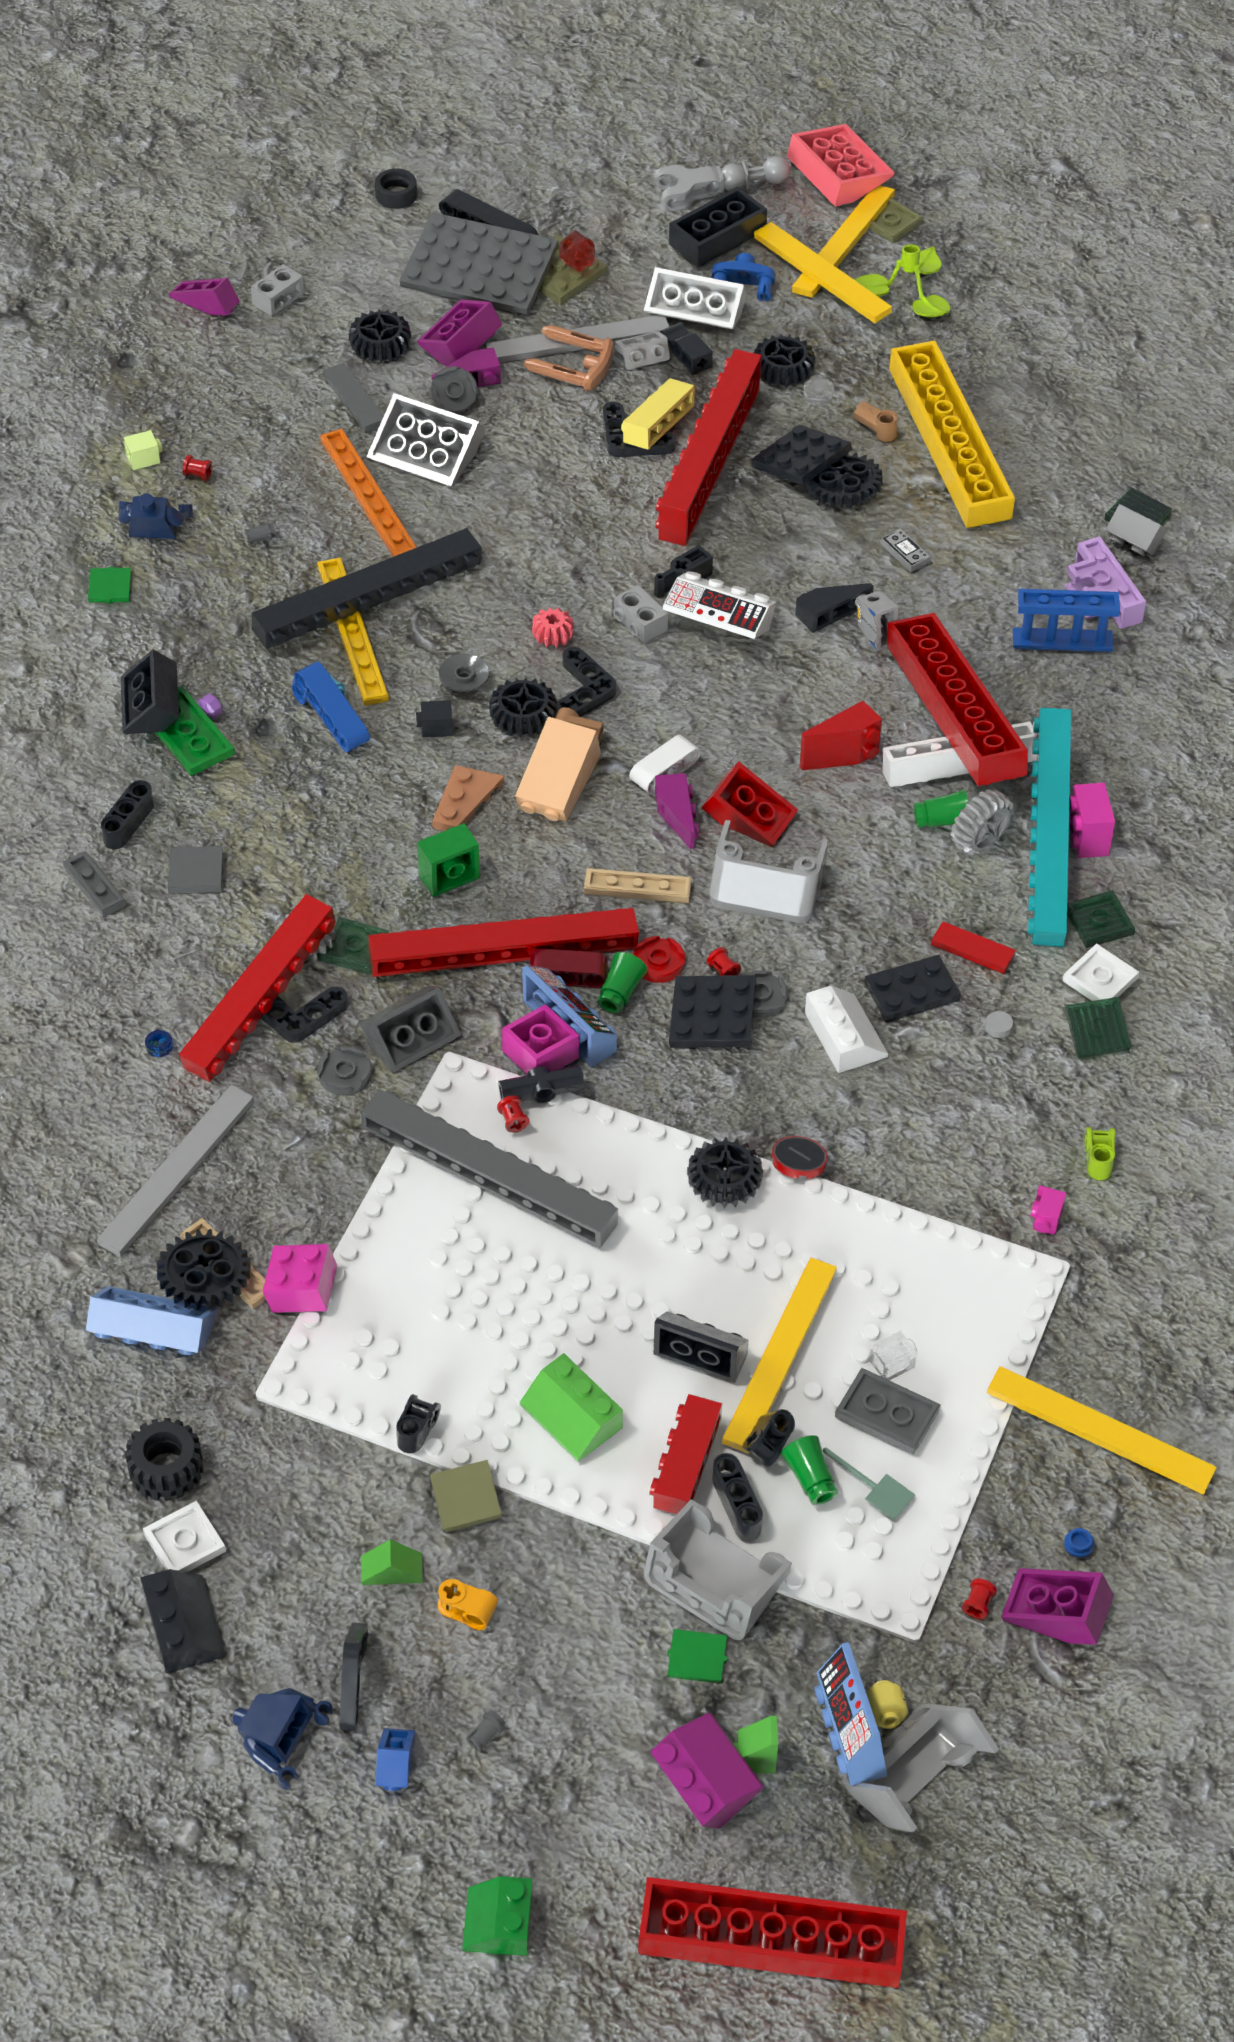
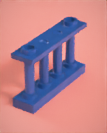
(1065, 602)

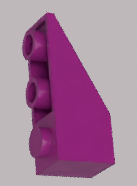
(482, 365)
(674, 805)

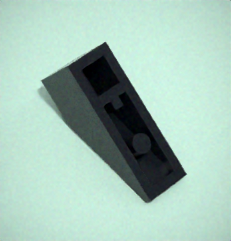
(828, 604)

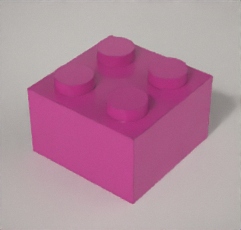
(1090, 820)
(540, 1041)
(300, 1278)

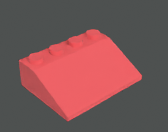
(838, 163)

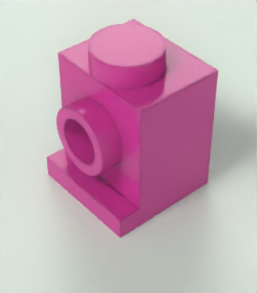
(1047, 1209)

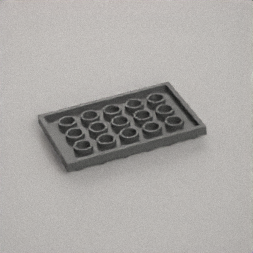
(479, 263)

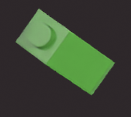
(759, 1745)

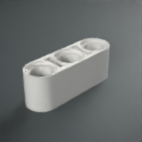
(670, 758)

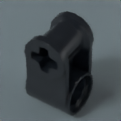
(417, 1419)
(769, 1439)

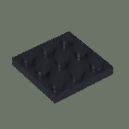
(801, 454)
(713, 1011)

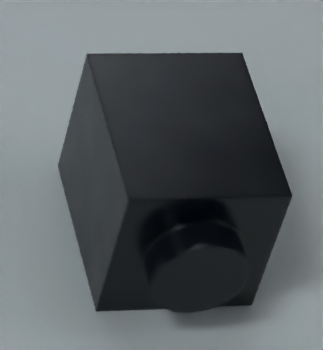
(435, 718)

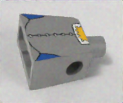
(873, 615)

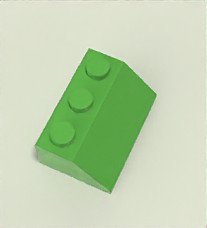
(572, 1408)

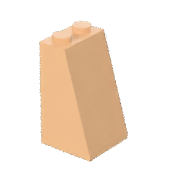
(558, 769)

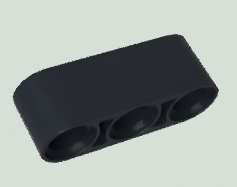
(127, 814)
(737, 1509)

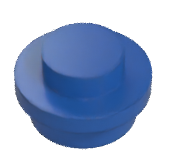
(1079, 1543)

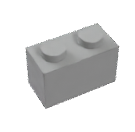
(1136, 530)

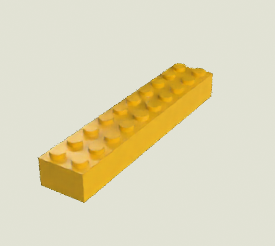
(951, 434)

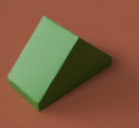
(391, 1565)

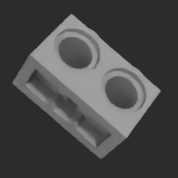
(277, 290)
(640, 614)

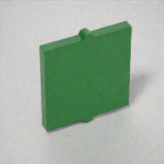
(109, 585)
(697, 1656)

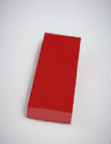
(973, 947)

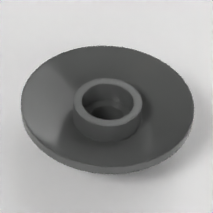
(463, 672)

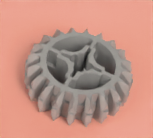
(982, 821)

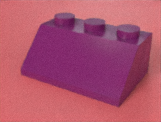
(460, 331)
(707, 1770)

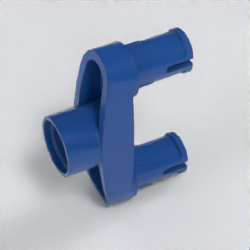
(746, 271)

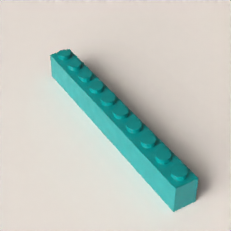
(1051, 827)

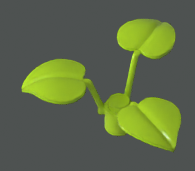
(912, 261)

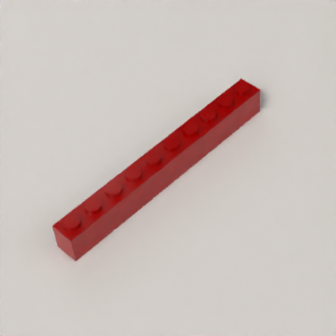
(500, 941)

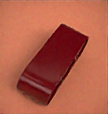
(574, 967)

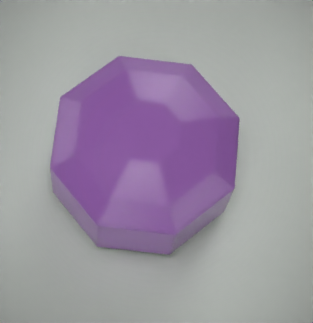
(210, 705)

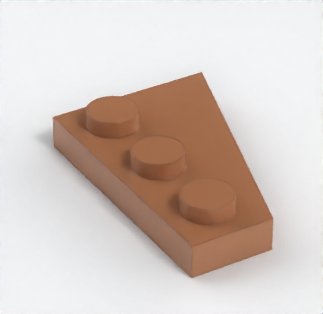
(463, 795)

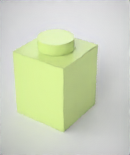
(142, 449)

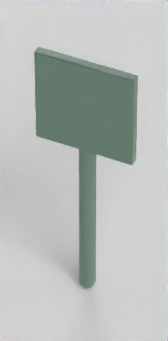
(886, 1496)

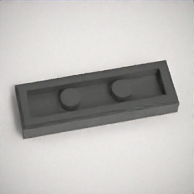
(94, 884)

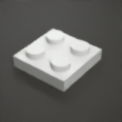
(1100, 975)
(184, 1539)

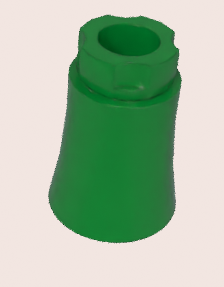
(940, 810)
(621, 981)
(810, 1469)

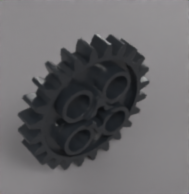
(847, 481)
(203, 1269)

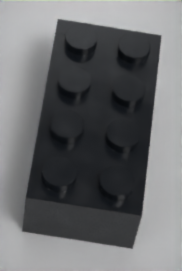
(717, 226)

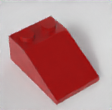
(842, 739)
(749, 805)

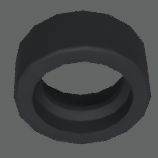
(395, 199)

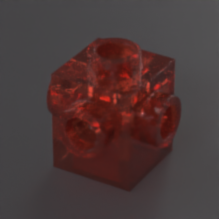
(577, 251)

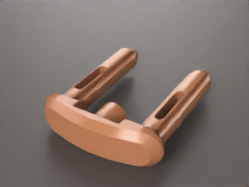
(597, 365)

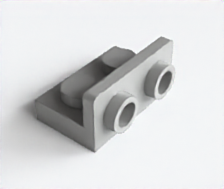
(643, 349)

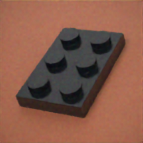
(912, 988)

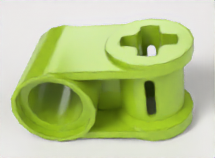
(1099, 1152)

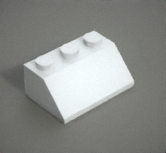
(843, 1028)

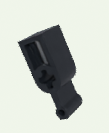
(689, 348)
(694, 560)

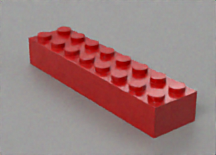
(772, 1932)

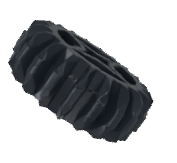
(379, 335)
(785, 360)
(522, 706)
(742, 1171)

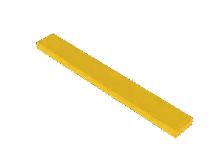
(847, 235)
(823, 272)
(356, 643)
(780, 1351)
(1101, 1430)

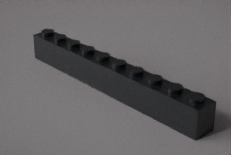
(366, 588)

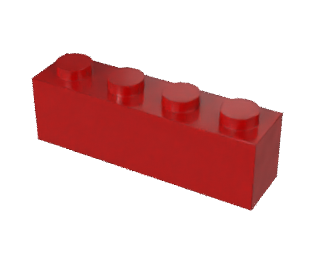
(687, 1453)

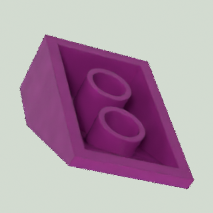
(1059, 1604)

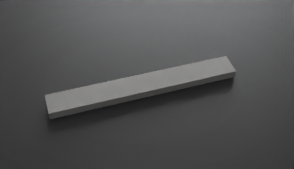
(540, 345)
(175, 1171)

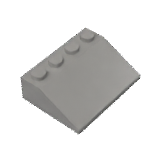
(425, 440)

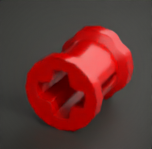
(197, 468)
(723, 963)
(517, 1112)
(979, 1598)

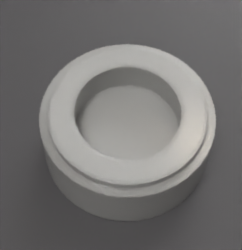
(999, 1024)

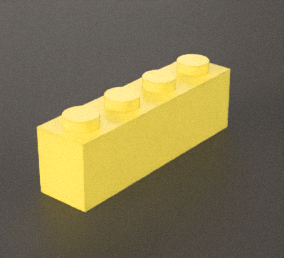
(658, 413)

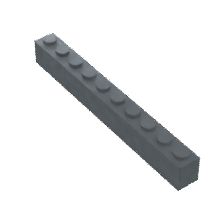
(490, 1168)

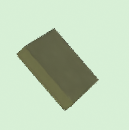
(895, 221)
(465, 1496)

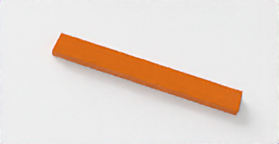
(367, 492)

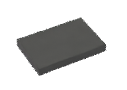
(887, 1410)

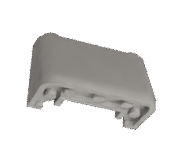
(712, 1573)

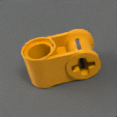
(468, 1605)

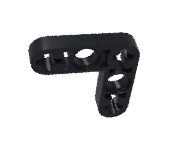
(616, 437)
(591, 684)
(300, 1017)
(353, 1653)

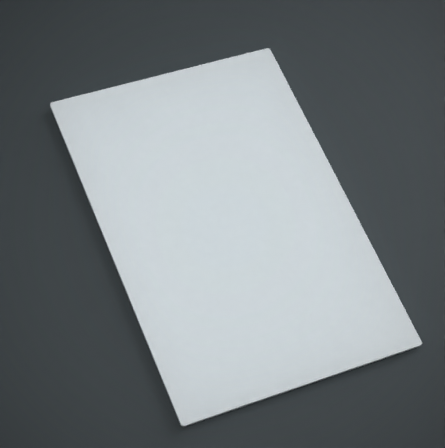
(475, 1296)

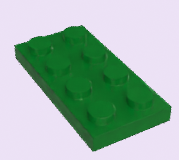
(194, 737)

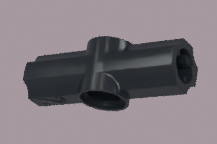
(543, 1084)

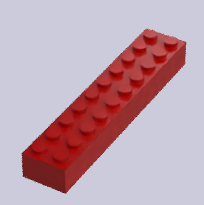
(708, 447)
(957, 699)

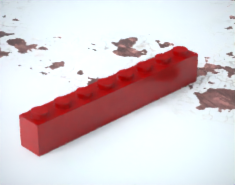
(257, 988)

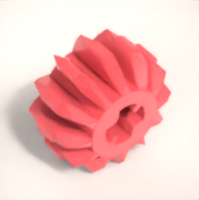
(552, 627)

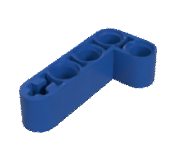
(317, 687)

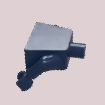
(153, 516)
(275, 1726)

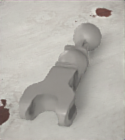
(709, 181)

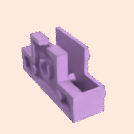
(1100, 571)

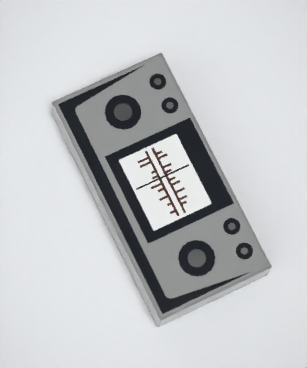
(905, 550)

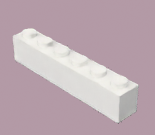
(935, 758)

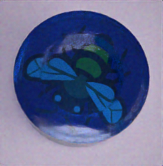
(158, 1043)

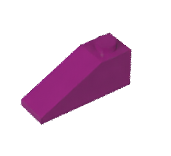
(207, 295)

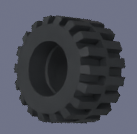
(161, 1439)

